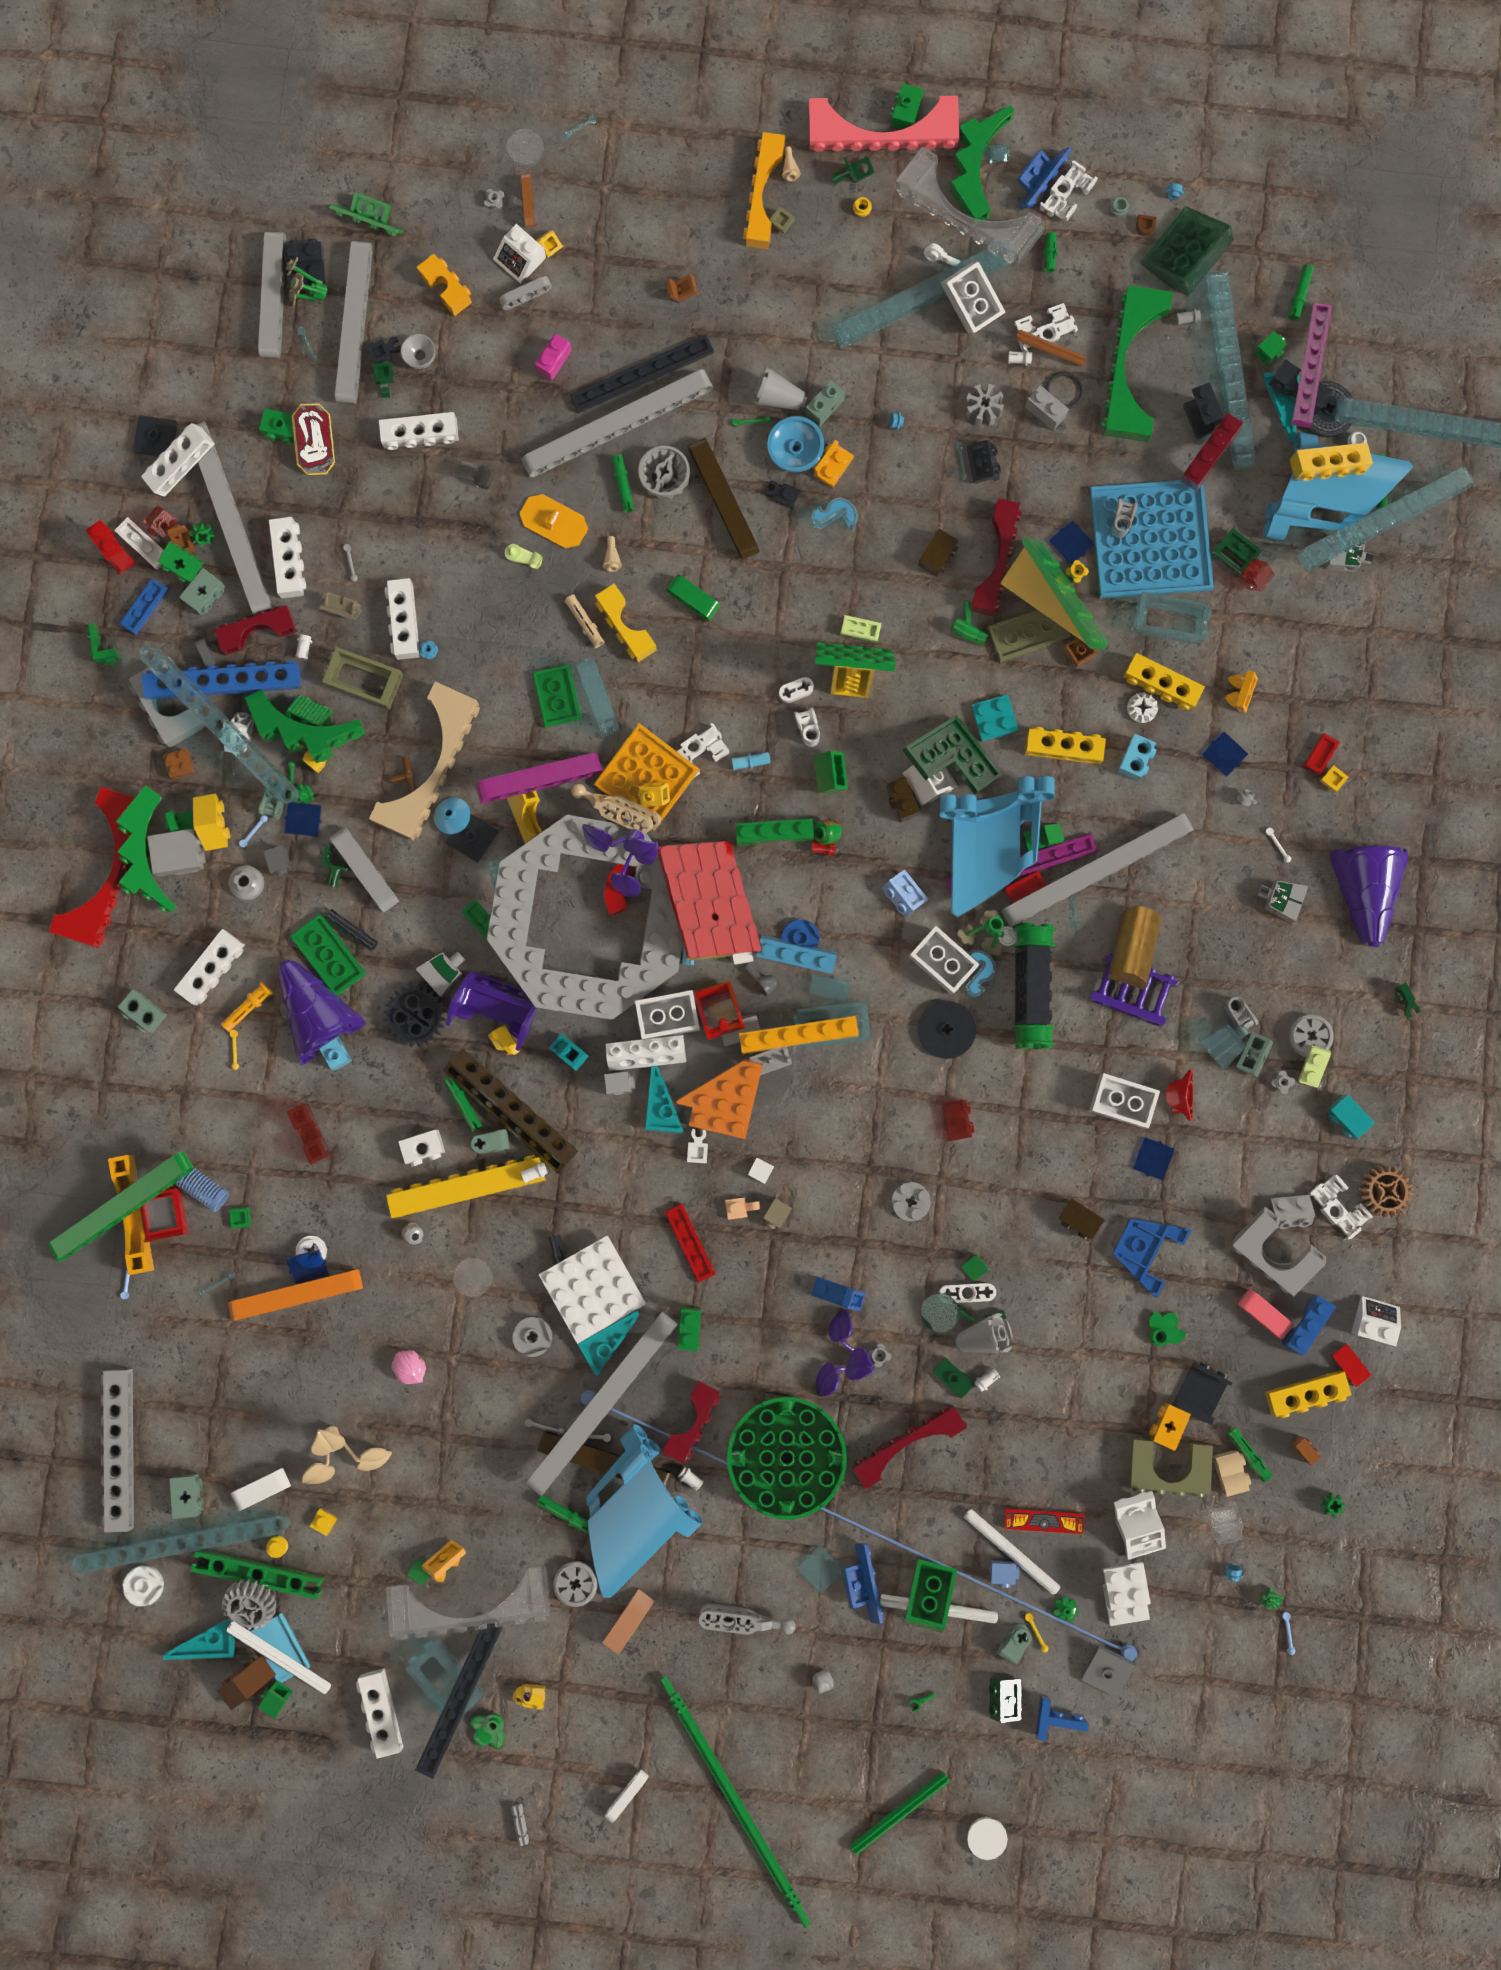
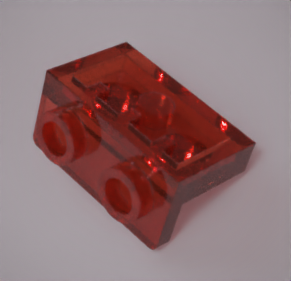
(957, 1120)

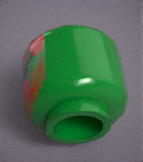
(827, 831)

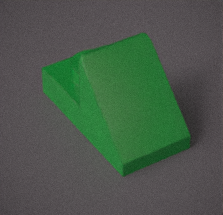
(1048, 836)

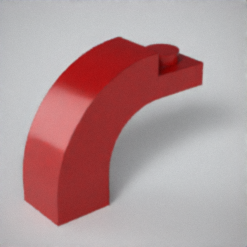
(614, 900)

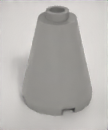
(778, 392)
(986, 1336)

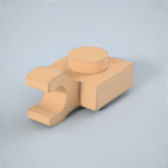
(738, 1208)

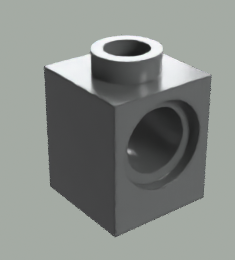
(278, 861)

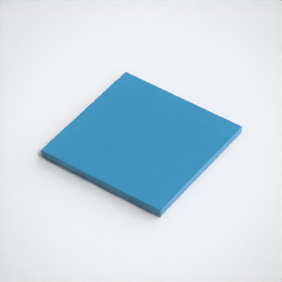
(1164, 546)

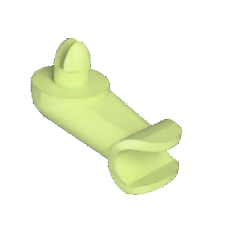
(520, 555)

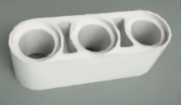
(260, 1489)

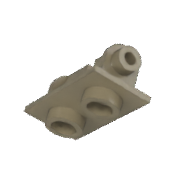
(349, 608)

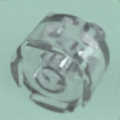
(1224, 1524)

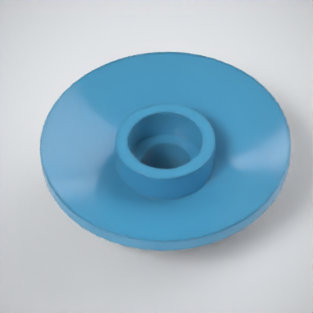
(457, 820)

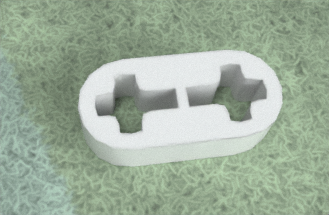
(798, 694)

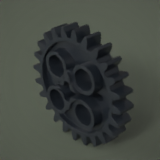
(405, 1030)

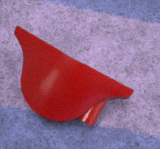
(1180, 1095)

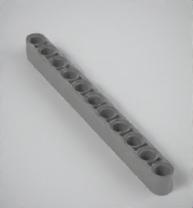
(616, 423)
(234, 529)
(1097, 870)
(601, 1404)

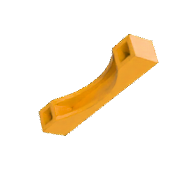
(770, 156)
(798, 1034)
(137, 1253)

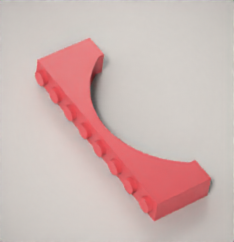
(834, 133)

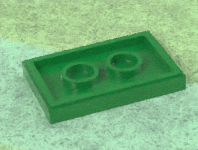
(557, 696)

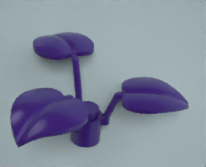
(644, 852)
(858, 1365)

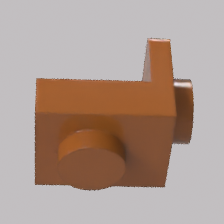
(682, 288)
(180, 535)

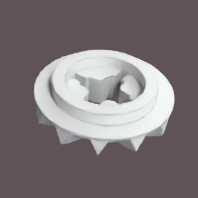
(1135, 712)
(308, 1242)

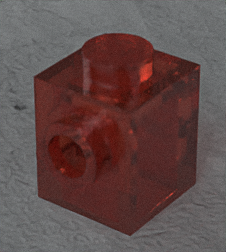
(159, 522)
(1257, 575)

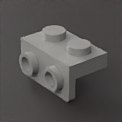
(1293, 1211)

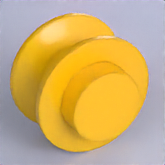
(277, 1546)

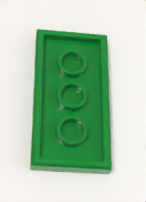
(328, 954)

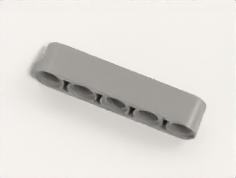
(364, 869)

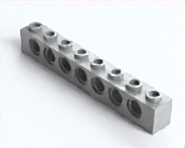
(124, 1420)

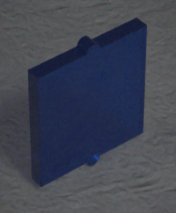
(1071, 542)
(1225, 754)
(303, 819)
(1153, 1158)
(307, 1267)

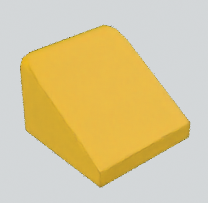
(550, 243)

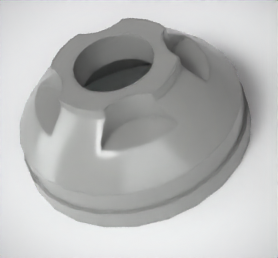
(414, 344)
(255, 885)

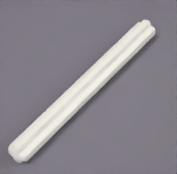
(1012, 1552)
(954, 1610)
(278, 1657)

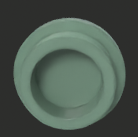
(1119, 206)

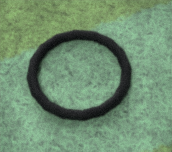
(1076, 379)

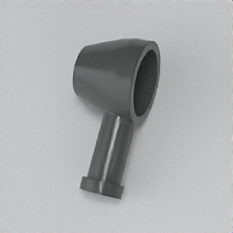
(765, 984)

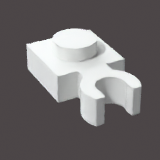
(697, 1151)

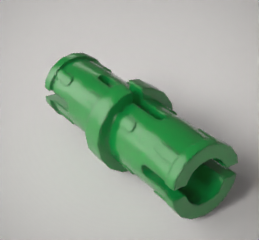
(1050, 252)

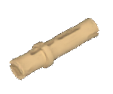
(573, 603)

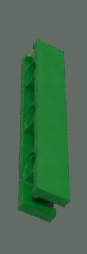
(273, 1576)

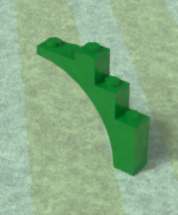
(975, 137)
(296, 736)
(135, 821)

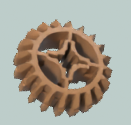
(1397, 1179)

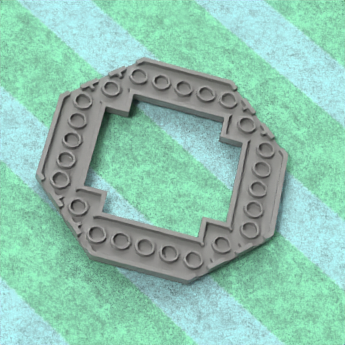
(569, 991)

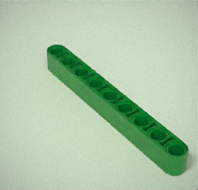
(120, 1206)

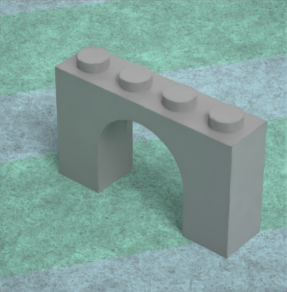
(171, 729)
(1289, 1276)

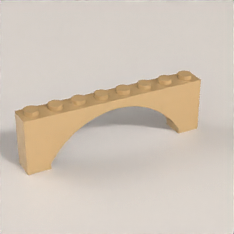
(408, 813)

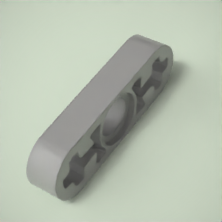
(525, 293)

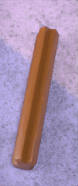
(1050, 348)

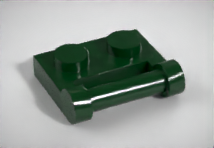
(1240, 548)

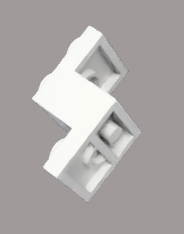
(1139, 1525)
(1126, 1594)

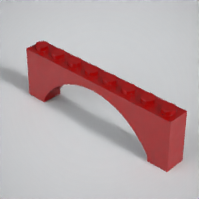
(90, 920)

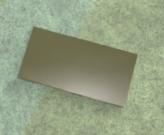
(1025, 634)

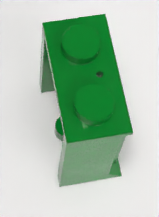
(689, 1328)

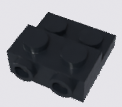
(310, 259)

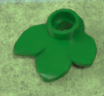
(1167, 1327)
(486, 1732)

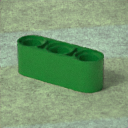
(693, 597)

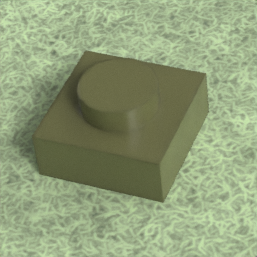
(782, 220)

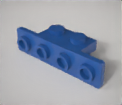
(1038, 173)
(861, 1584)

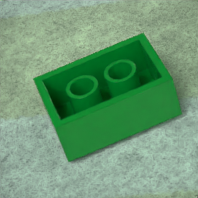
(930, 1596)

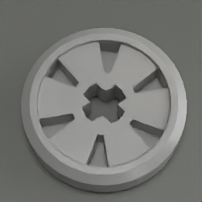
(1299, 1038)
(570, 1572)

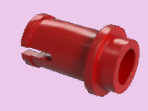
(824, 849)

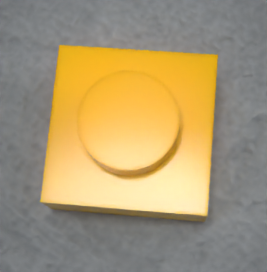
(1334, 779)
(323, 1521)

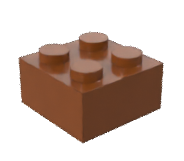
(1079, 652)
(179, 764)
(1305, 1450)

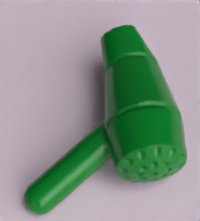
(965, 629)

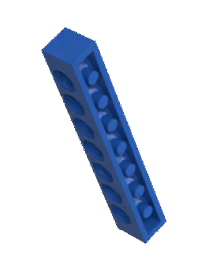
(292, 680)

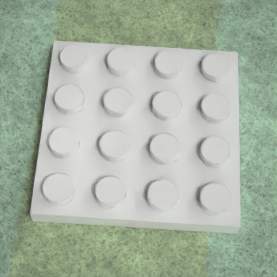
(592, 1289)

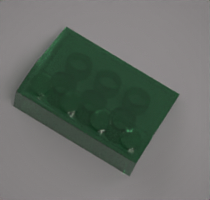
(1188, 250)

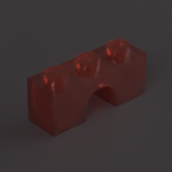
(311, 1135)

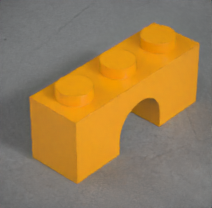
(435, 272)

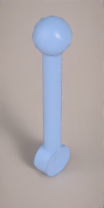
(243, 843)
(124, 1295)
(1286, 1616)

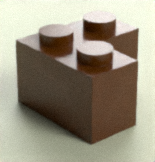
(244, 1684)

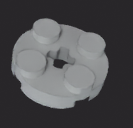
(916, 1211)
(523, 1330)

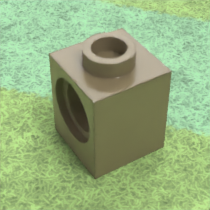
(777, 1214)

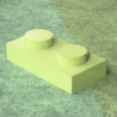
(1314, 1066)

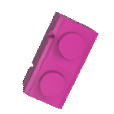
(553, 357)

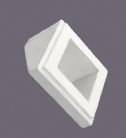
(760, 1170)

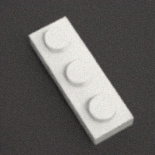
(140, 542)

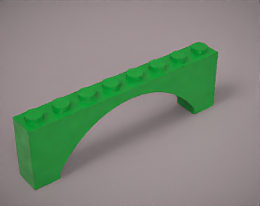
(1124, 415)

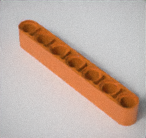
(295, 1295)

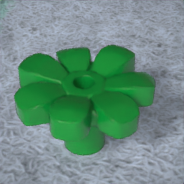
(1063, 1606)

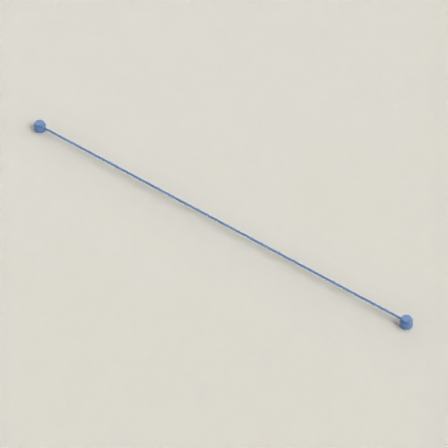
(1126, 1650)

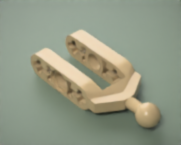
(602, 802)

